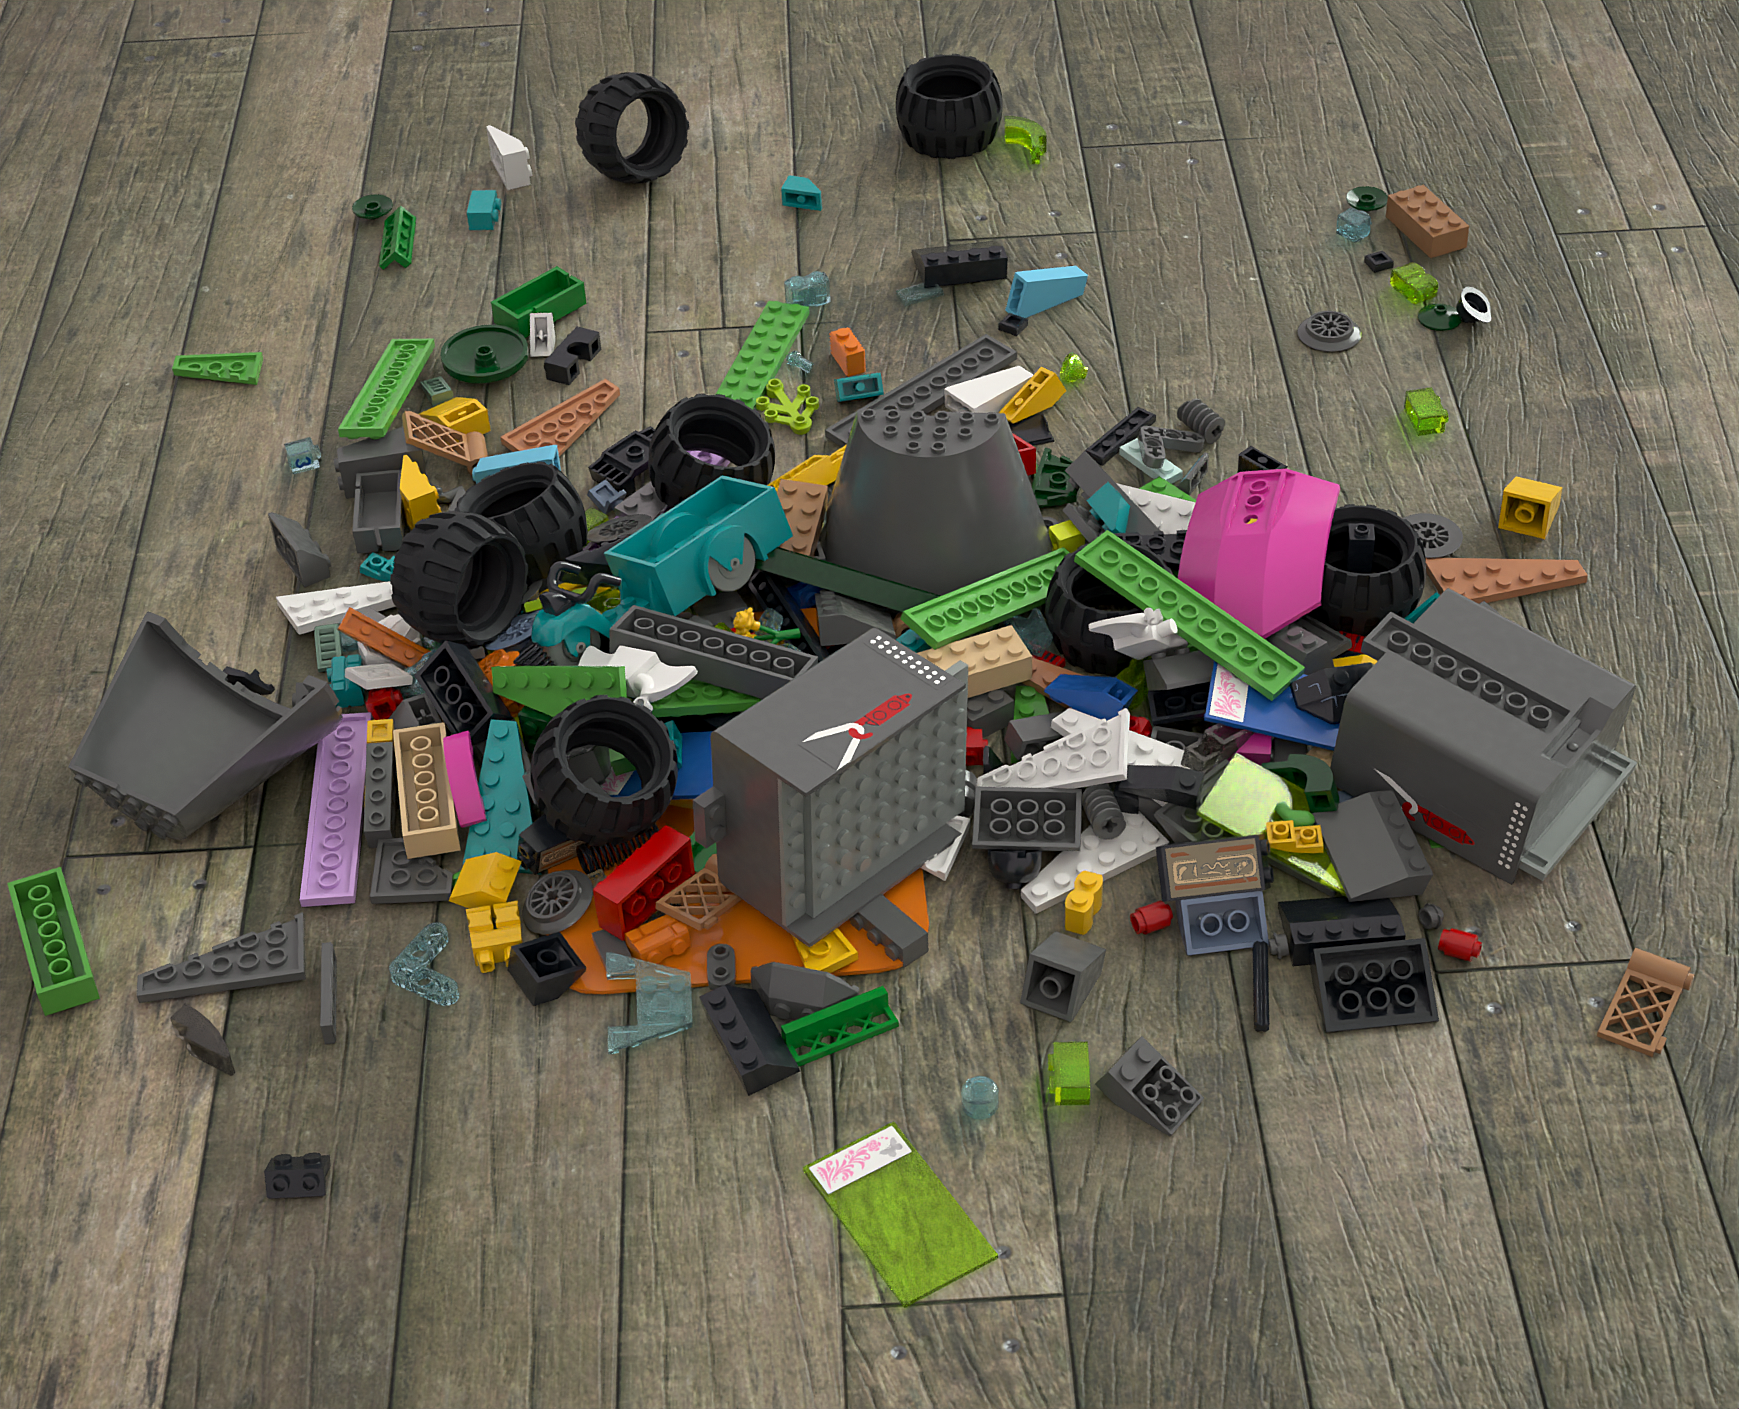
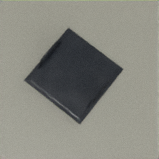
(1033, 430)

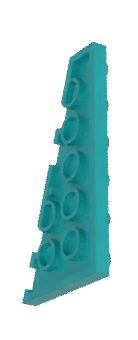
(503, 795)

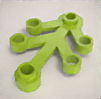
(798, 423)

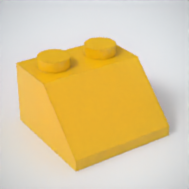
(485, 881)

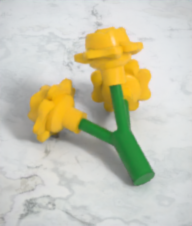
(745, 621)

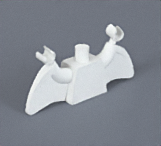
(1141, 634)
(645, 674)

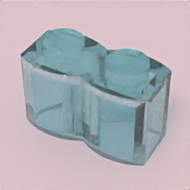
(808, 290)

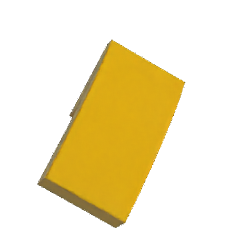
(1302, 839)

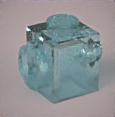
(1353, 224)

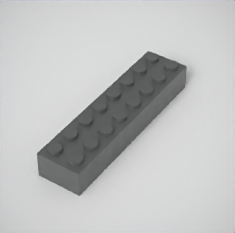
(718, 655)

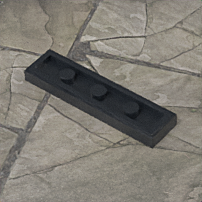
(1119, 435)

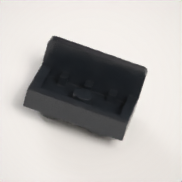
(297, 1176)

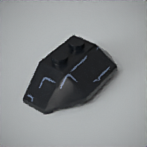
(1326, 690)

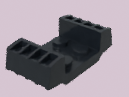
(624, 461)

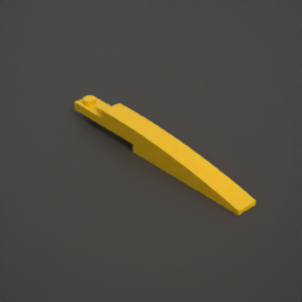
(815, 470)

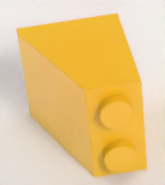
(1529, 507)

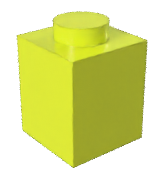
(1066, 536)

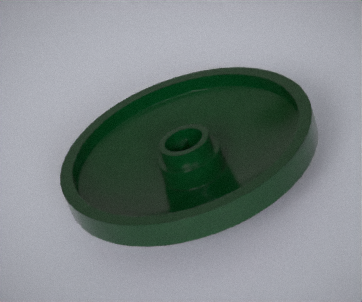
(484, 353)

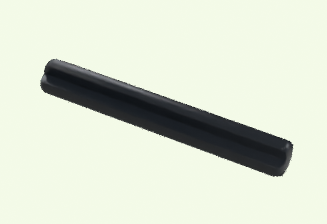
(1261, 986)

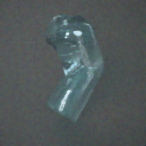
(795, 359)

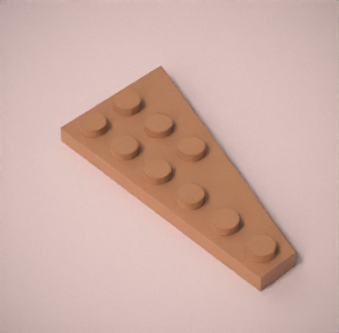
(563, 422)
(1502, 578)

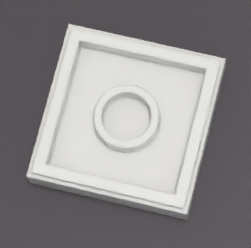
(378, 676)

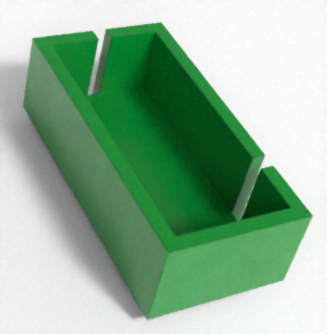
(548, 293)

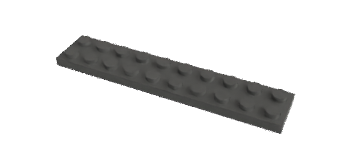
(927, 389)

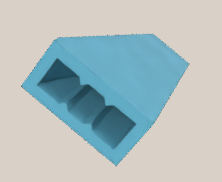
(1044, 288)
(493, 464)

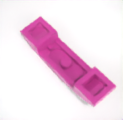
(463, 779)

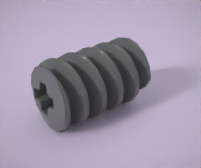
(1201, 419)
(1103, 811)

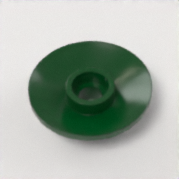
(1367, 198)
(372, 206)
(1439, 317)

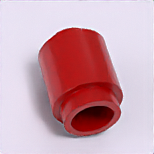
(1151, 917)
(1459, 944)

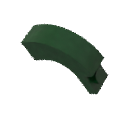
(1313, 776)

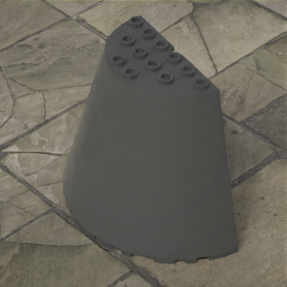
(932, 500)
(184, 742)

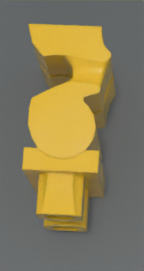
(493, 944)

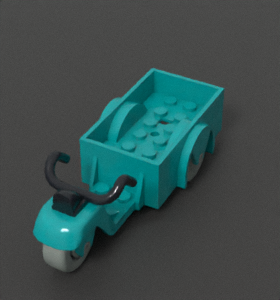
(667, 564)

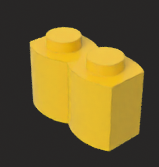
(1083, 902)

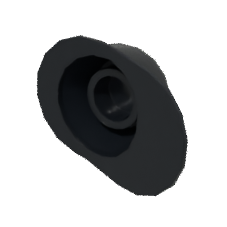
(1473, 306)

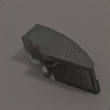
(1215, 746)
(202, 1038)

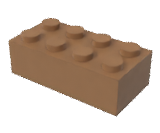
(1427, 221)
(805, 512)

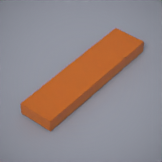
(381, 638)

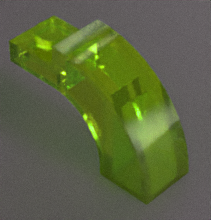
(1026, 133)

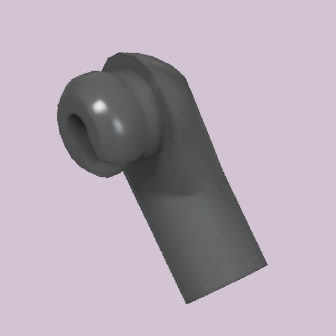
(447, 497)

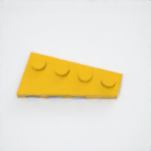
(828, 953)

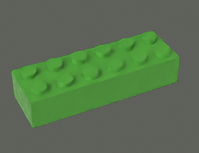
(53, 941)

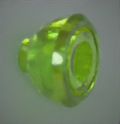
(1073, 368)

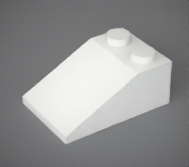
(509, 158)

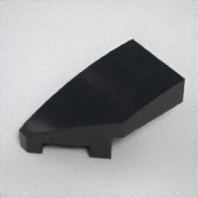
(250, 681)

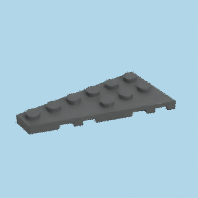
(236, 964)

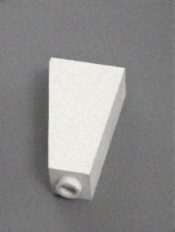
(986, 392)

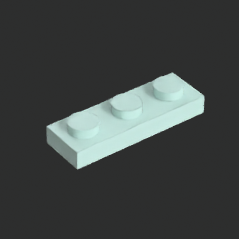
(1132, 453)

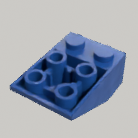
(1092, 694)

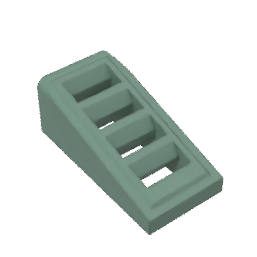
(437, 390)
(327, 645)

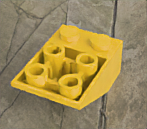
(460, 415)
(416, 494)

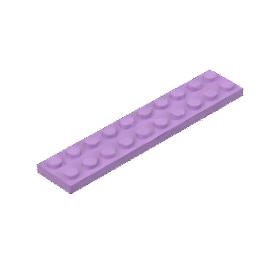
(336, 815)

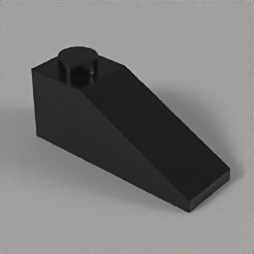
(1165, 783)

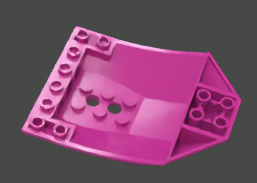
(1263, 569)

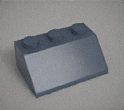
(1222, 922)

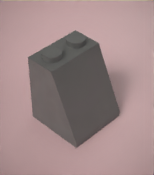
(1061, 975)

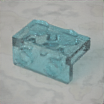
(1032, 632)

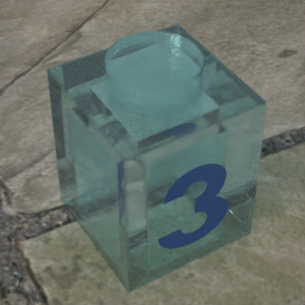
(302, 455)

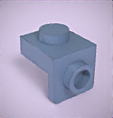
(606, 496)

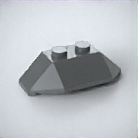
(798, 991)

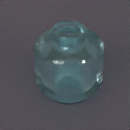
(980, 1097)

